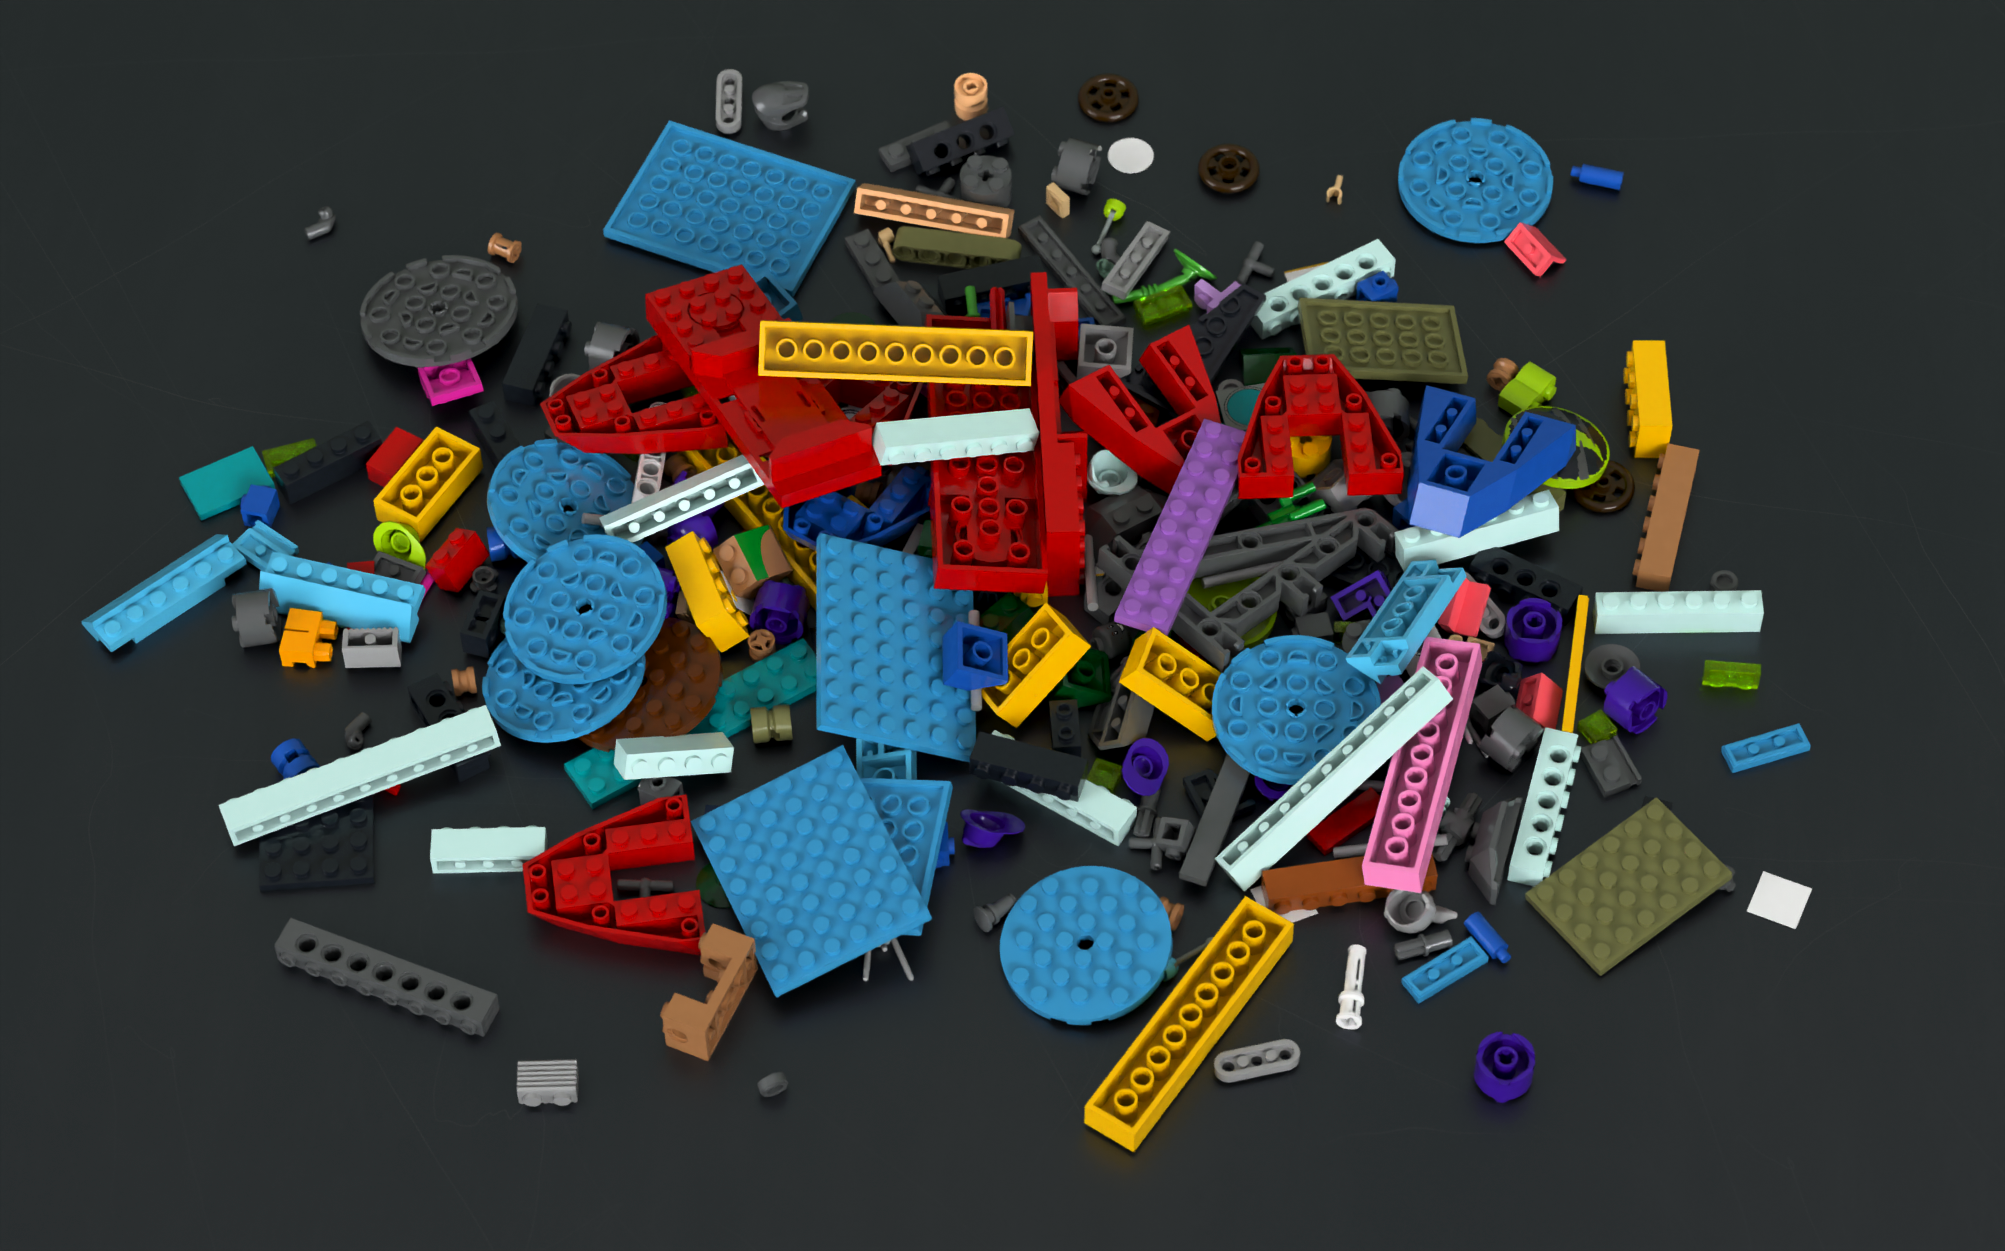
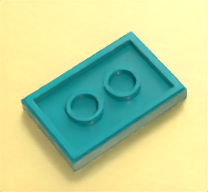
(224, 482)

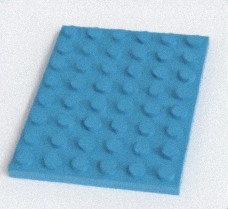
(729, 206)
(884, 650)
(810, 871)

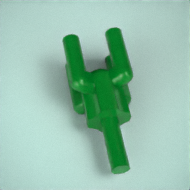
(1292, 513)

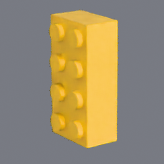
(1648, 398)
(429, 482)
(707, 591)
(1036, 663)
(1172, 681)

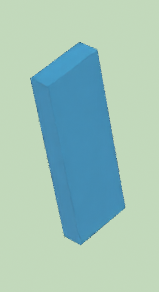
(1765, 748)
(1444, 969)

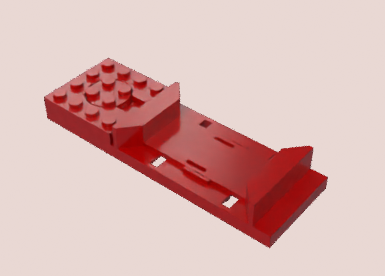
(795, 423)
(1062, 453)
(986, 507)

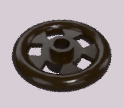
(1107, 102)
(1228, 168)
(1611, 502)

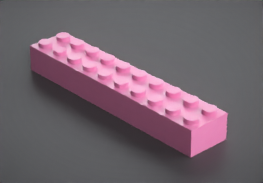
(1422, 774)

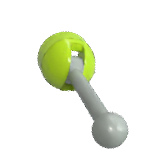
(1113, 211)

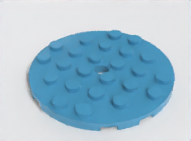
(1444, 158)
(540, 478)
(585, 648)
(1261, 686)
(552, 710)
(1093, 984)

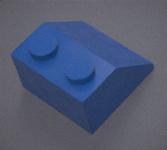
(974, 657)

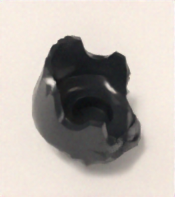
(1499, 671)

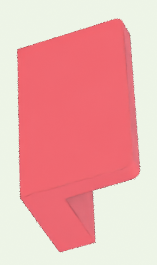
(1533, 248)
(1465, 609)
(1540, 699)

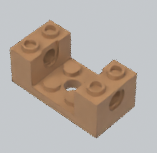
(699, 1026)

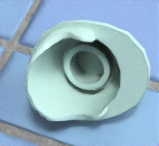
(1110, 475)

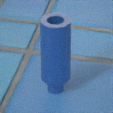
(1598, 176)
(1487, 937)

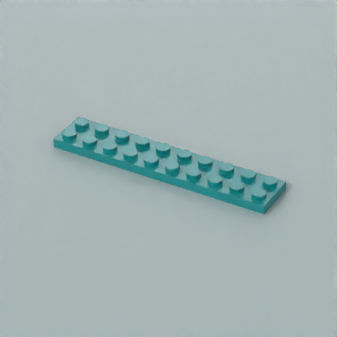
(769, 682)

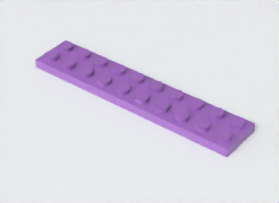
(1183, 530)

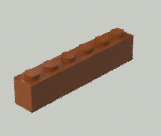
(1325, 885)

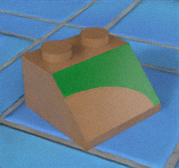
(751, 560)

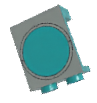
(1237, 405)

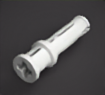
(1351, 998)

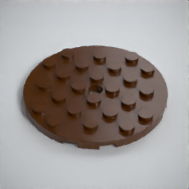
(679, 692)

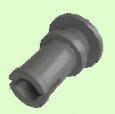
(991, 913)

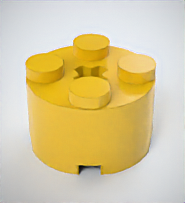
(1310, 454)

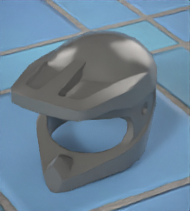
(778, 99)

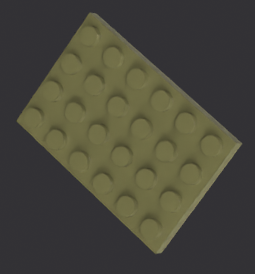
(1386, 339)
(1628, 886)

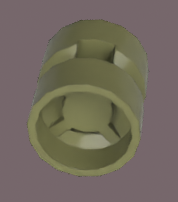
(771, 723)

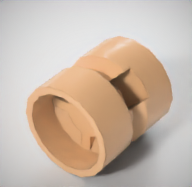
(970, 96)

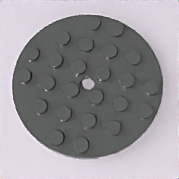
(476, 311)

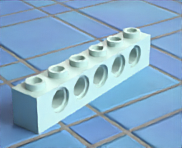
(1330, 281)
(1555, 746)

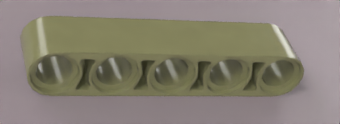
(952, 248)

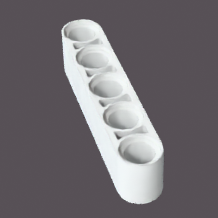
(649, 472)

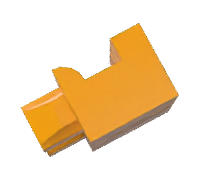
(304, 638)

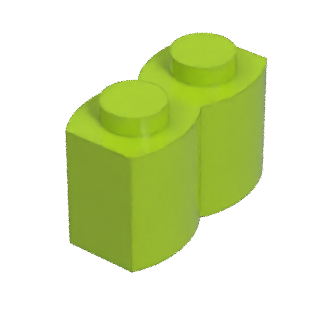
(1527, 389)

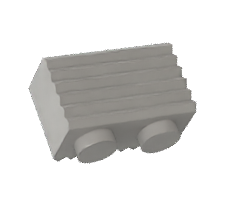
(371, 647)
(547, 1082)

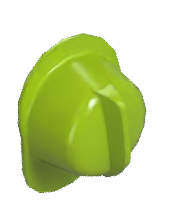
(399, 541)

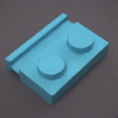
(260, 541)

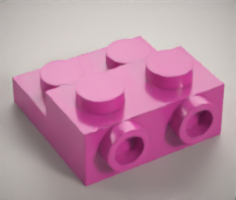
(450, 381)

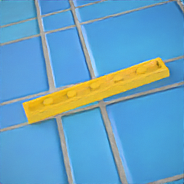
(1575, 664)

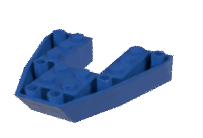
(1463, 492)
(890, 516)

